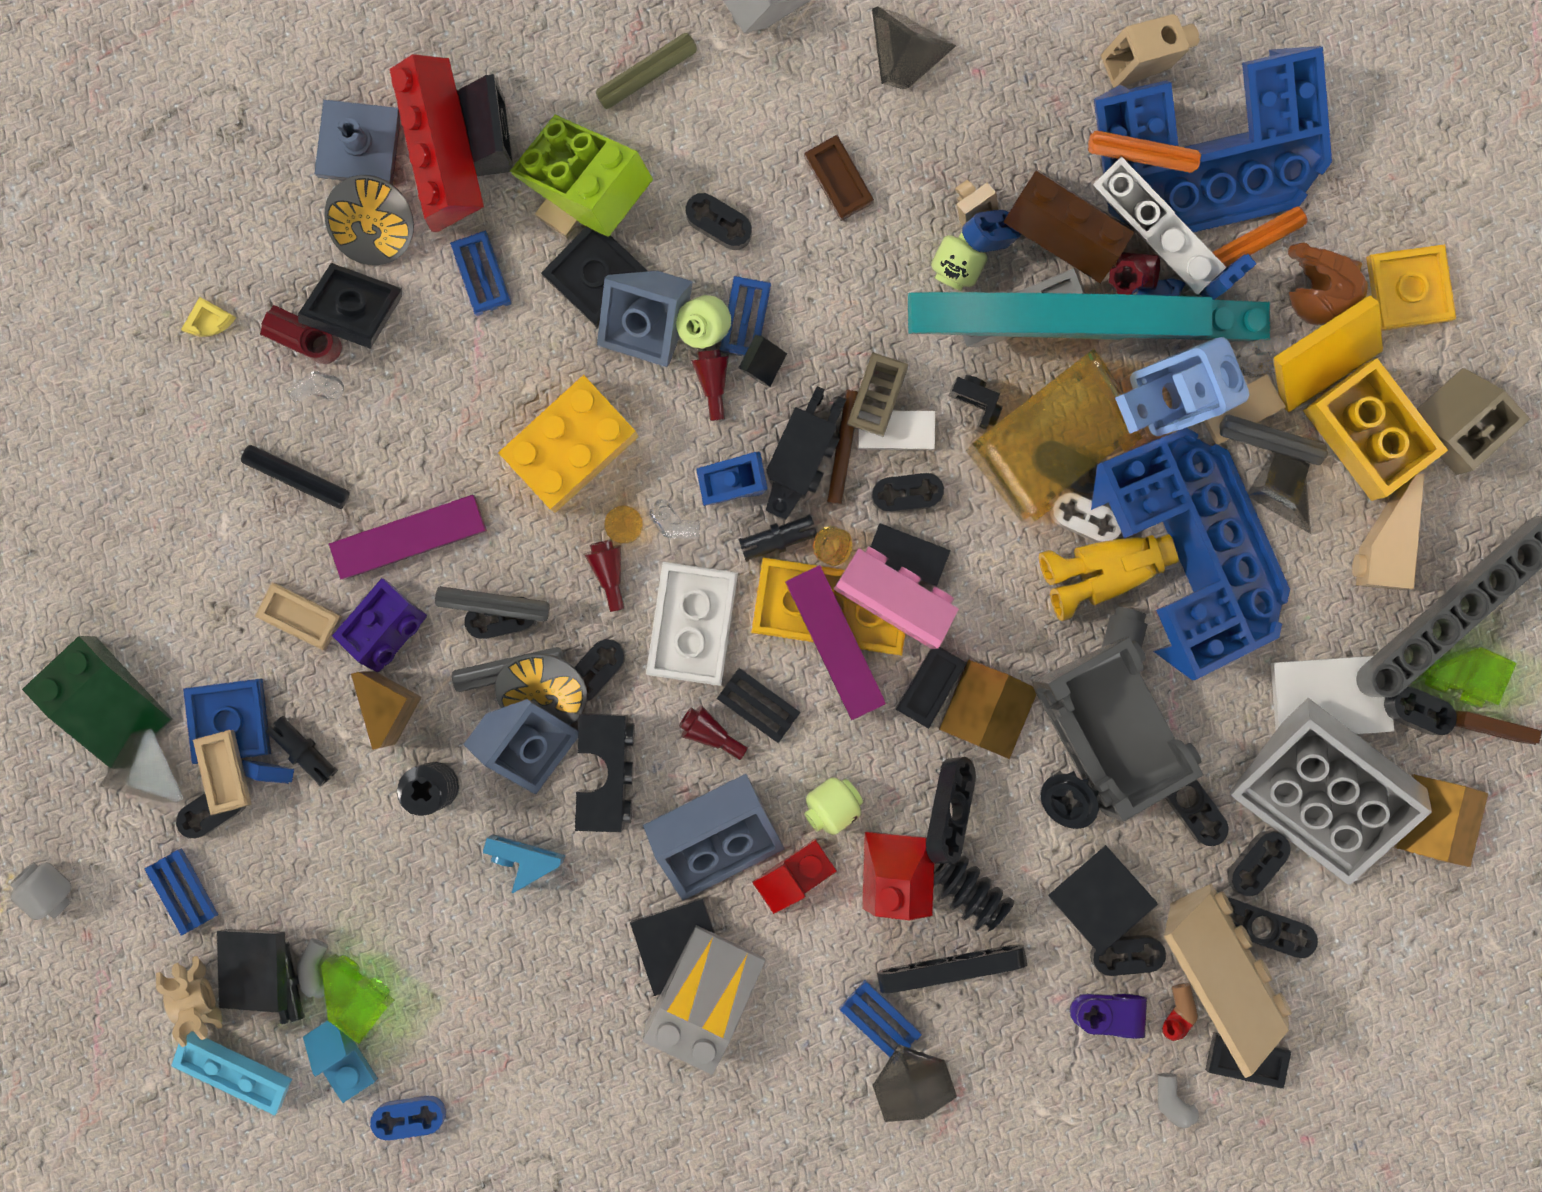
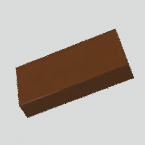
(838, 177)
(1498, 728)

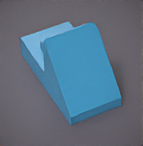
(532, 860)
(339, 1060)

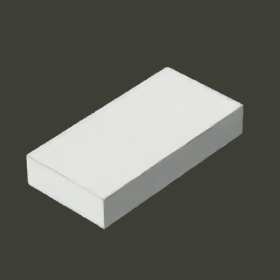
(904, 431)

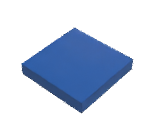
(229, 707)

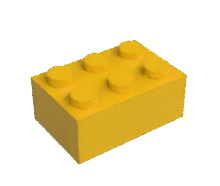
(1375, 430)
(568, 444)

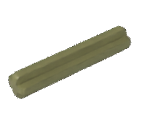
(646, 70)

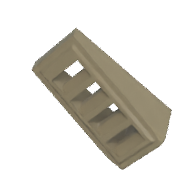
(888, 366)

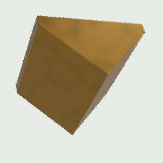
(384, 707)
(988, 708)
(1452, 826)

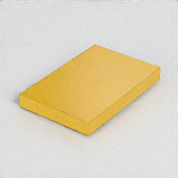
(1329, 353)

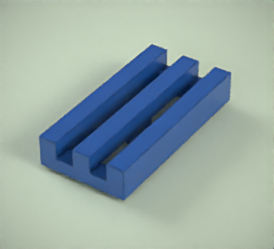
(1228, 277)
(751, 285)
(491, 302)
(168, 899)
(855, 998)

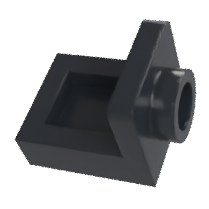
(973, 392)

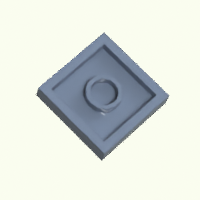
(357, 141)

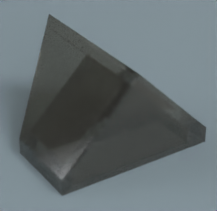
(905, 48)
(1283, 489)
(143, 770)
(913, 1085)

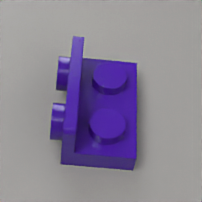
(379, 626)

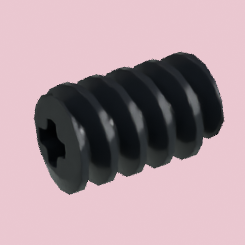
(413, 783)
(972, 893)

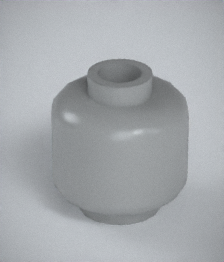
(41, 891)

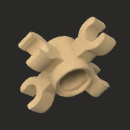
(189, 1001)

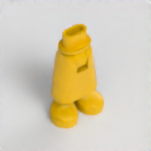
(1105, 570)

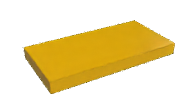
(779, 616)

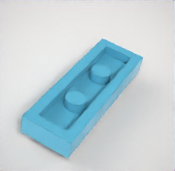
(232, 1073)

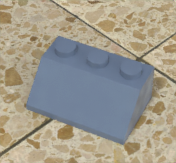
(713, 837)

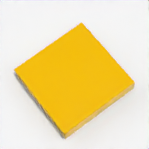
(1412, 287)

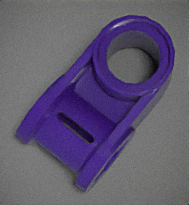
(1117, 1014)

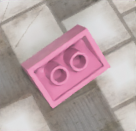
(897, 597)

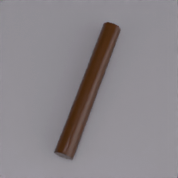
(842, 452)

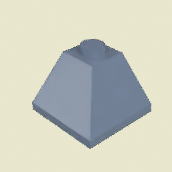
(642, 314)
(522, 743)

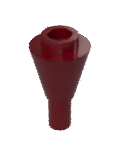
(711, 373)
(606, 565)
(703, 728)

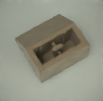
(1471, 419)

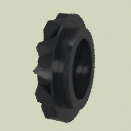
(1059, 805)

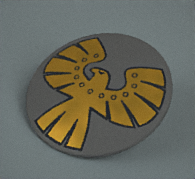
(369, 220)
(544, 681)

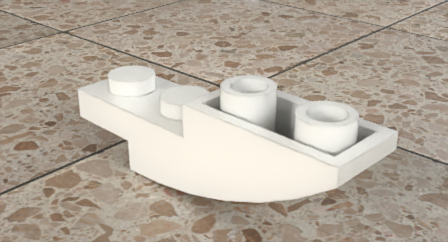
(1158, 225)

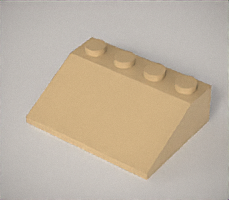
(1227, 976)

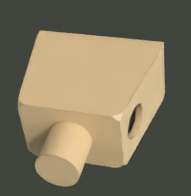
(1148, 49)

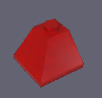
(897, 876)

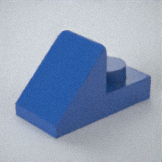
(732, 479)

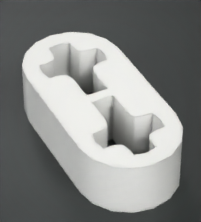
(1082, 526)

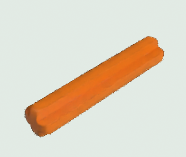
(1144, 151)
(1262, 236)

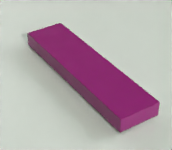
(407, 537)
(835, 642)

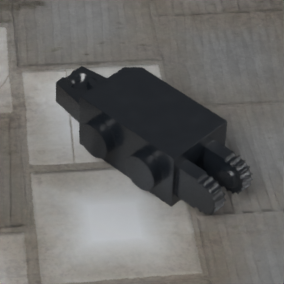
(800, 453)

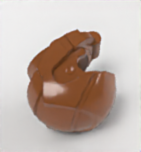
(1334, 280)

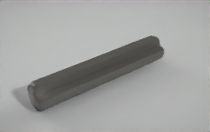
(1273, 440)
(492, 604)
(487, 673)

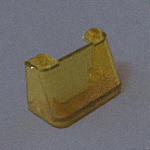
(1054, 437)

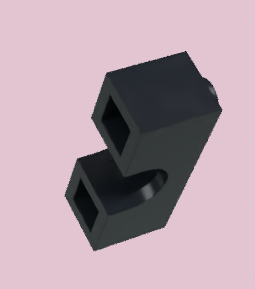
(608, 738)

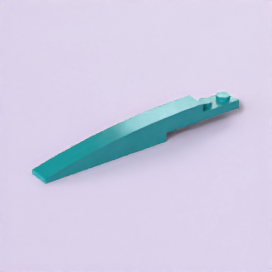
(1086, 316)

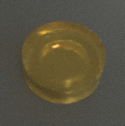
(623, 524)
(832, 545)

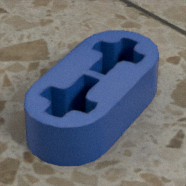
(988, 233)
(408, 1127)

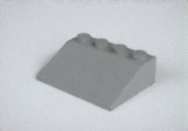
(1331, 792)

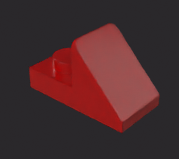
(794, 876)

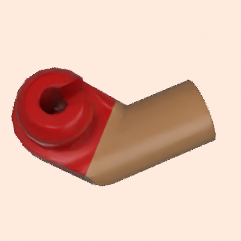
(1183, 1015)

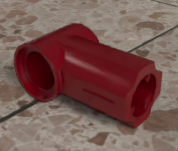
(1135, 273)
(285, 330)

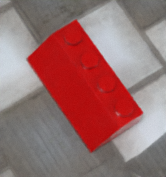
(436, 140)

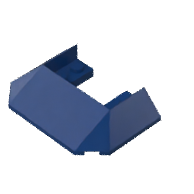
(1243, 172)
(1216, 539)

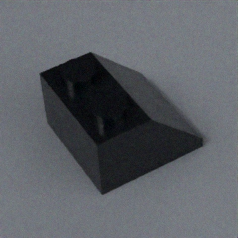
(486, 125)

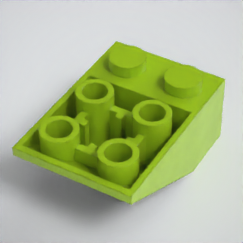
(583, 173)

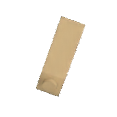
(1391, 547)

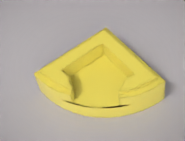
(207, 319)

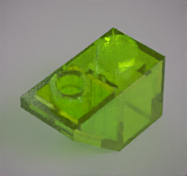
(1473, 673)
(351, 999)

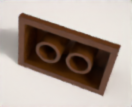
(1069, 226)

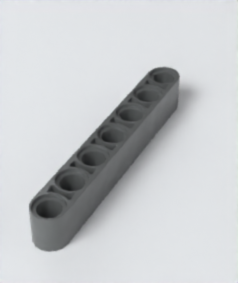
(1448, 613)

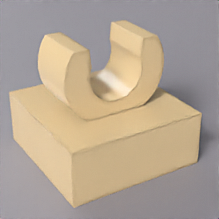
(974, 201)

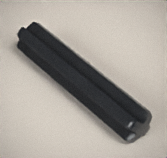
(295, 476)

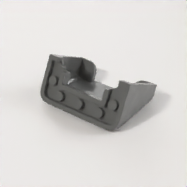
(1116, 729)

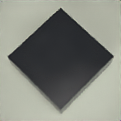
(762, 360)

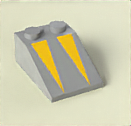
(703, 1000)

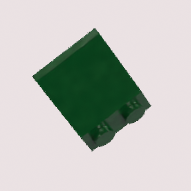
(95, 698)

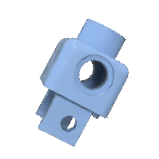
(1200, 382)

